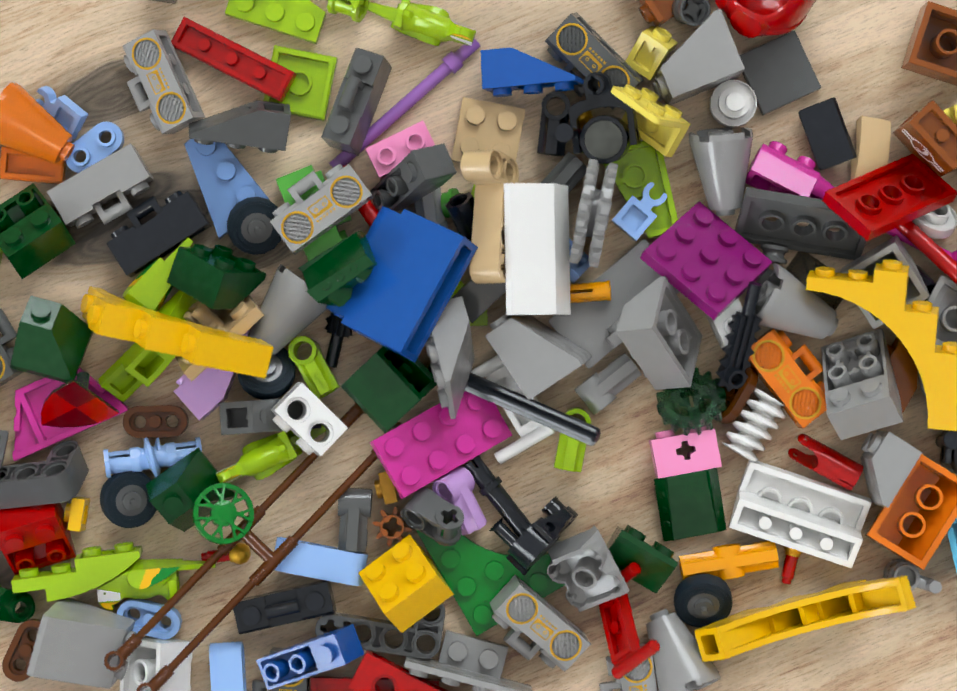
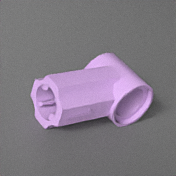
(457, 489)

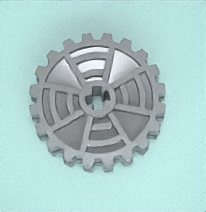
(593, 213)

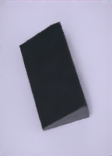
(827, 134)

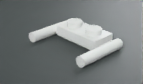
(529, 430)

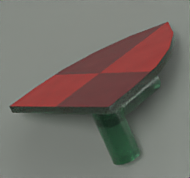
(75, 405)

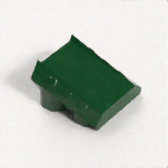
(338, 269)
(690, 504)

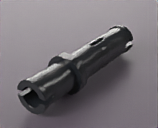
(497, 495)

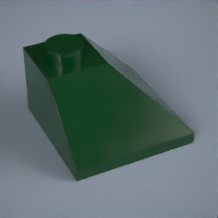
(50, 341)
(180, 485)

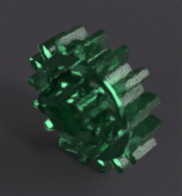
(707, 399)

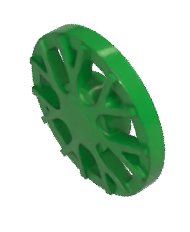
(223, 513)

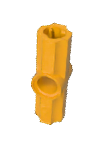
(730, 560)

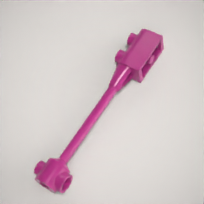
(781, 173)

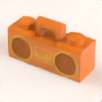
(776, 368)

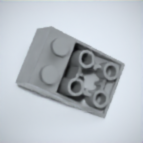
(451, 354)
(860, 385)

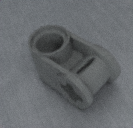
(433, 514)

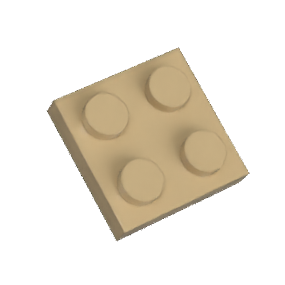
(487, 127)

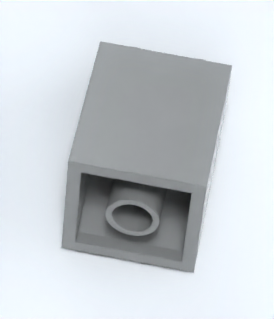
(700, 62)
(534, 352)
(75, 642)

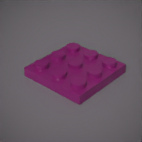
(706, 260)

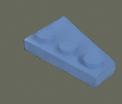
(221, 180)

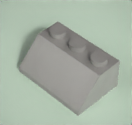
(660, 336)

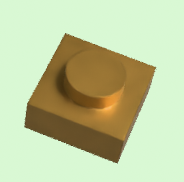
(385, 489)

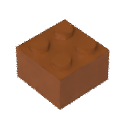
(934, 44)

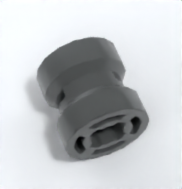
(695, 13)

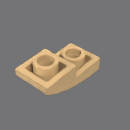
(871, 144)

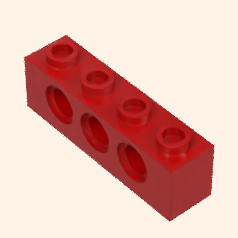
(376, 667)

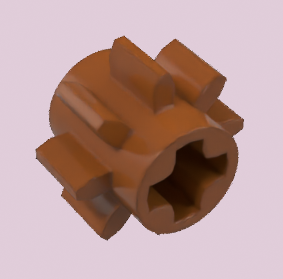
(385, 531)

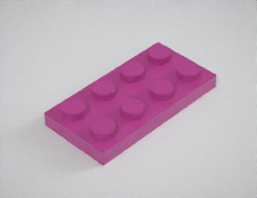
(436, 444)

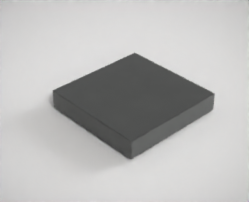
(779, 72)

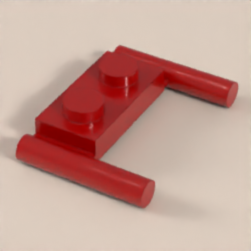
(622, 633)

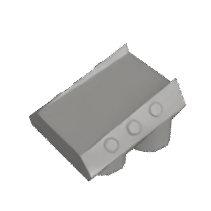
(586, 570)

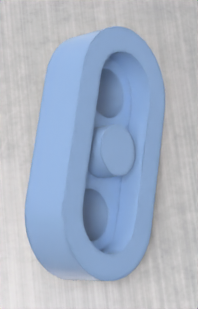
(94, 147)
(147, 611)

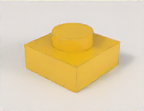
(77, 513)

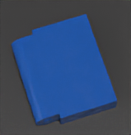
(409, 285)

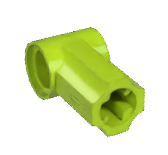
(314, 369)
(569, 450)

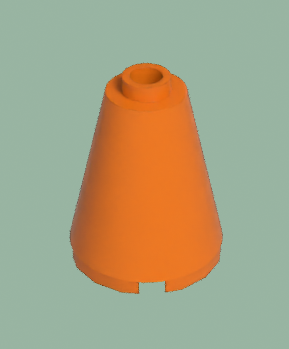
(30, 127)

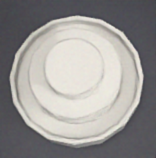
(733, 103)
(938, 223)

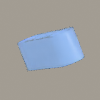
(323, 563)
(227, 666)

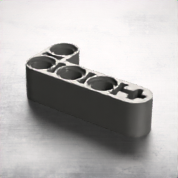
(44, 481)
(380, 627)

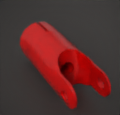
(828, 462)

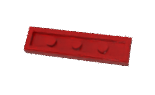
(233, 59)

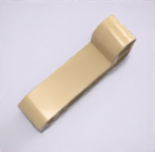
(488, 173)

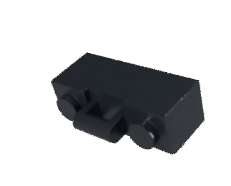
(143, 244)
(284, 606)

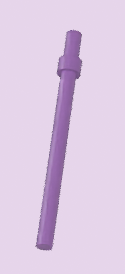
(451, 63)

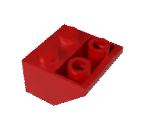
(35, 536)

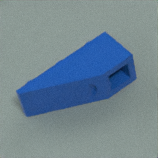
(513, 70)
(311, 657)

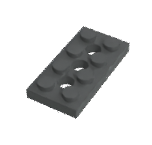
(785, 232)

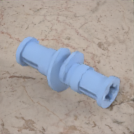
(148, 457)

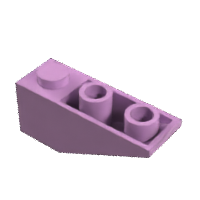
(206, 390)

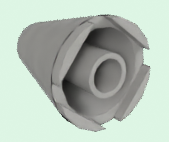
(722, 166)
(792, 308)
(285, 310)
(679, 660)

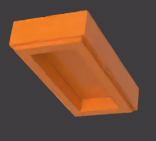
(28, 168)

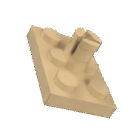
(231, 320)

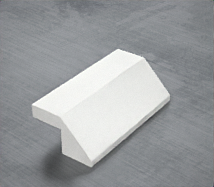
(537, 249)
(800, 513)

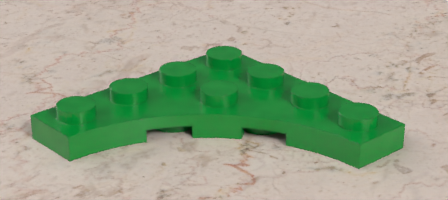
(480, 574)

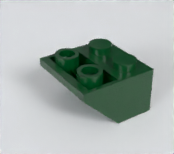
(31, 231)
(214, 275)
(389, 386)
(655, 561)

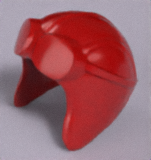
(765, 17)

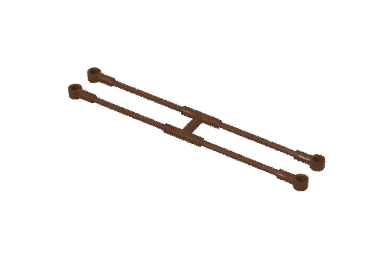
(270, 558)

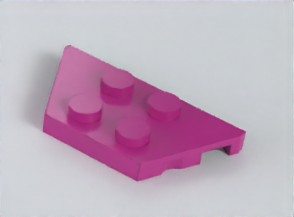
(30, 434)

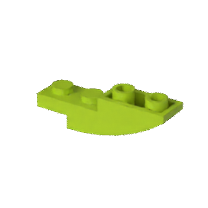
(140, 365)
(91, 570)

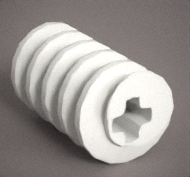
(755, 425)

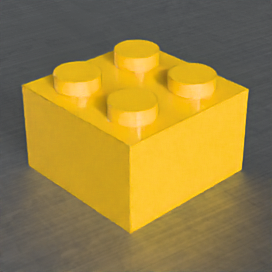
(405, 583)

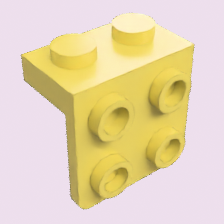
(657, 123)

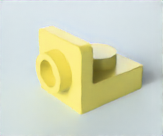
(651, 51)

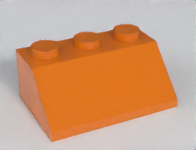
(918, 514)

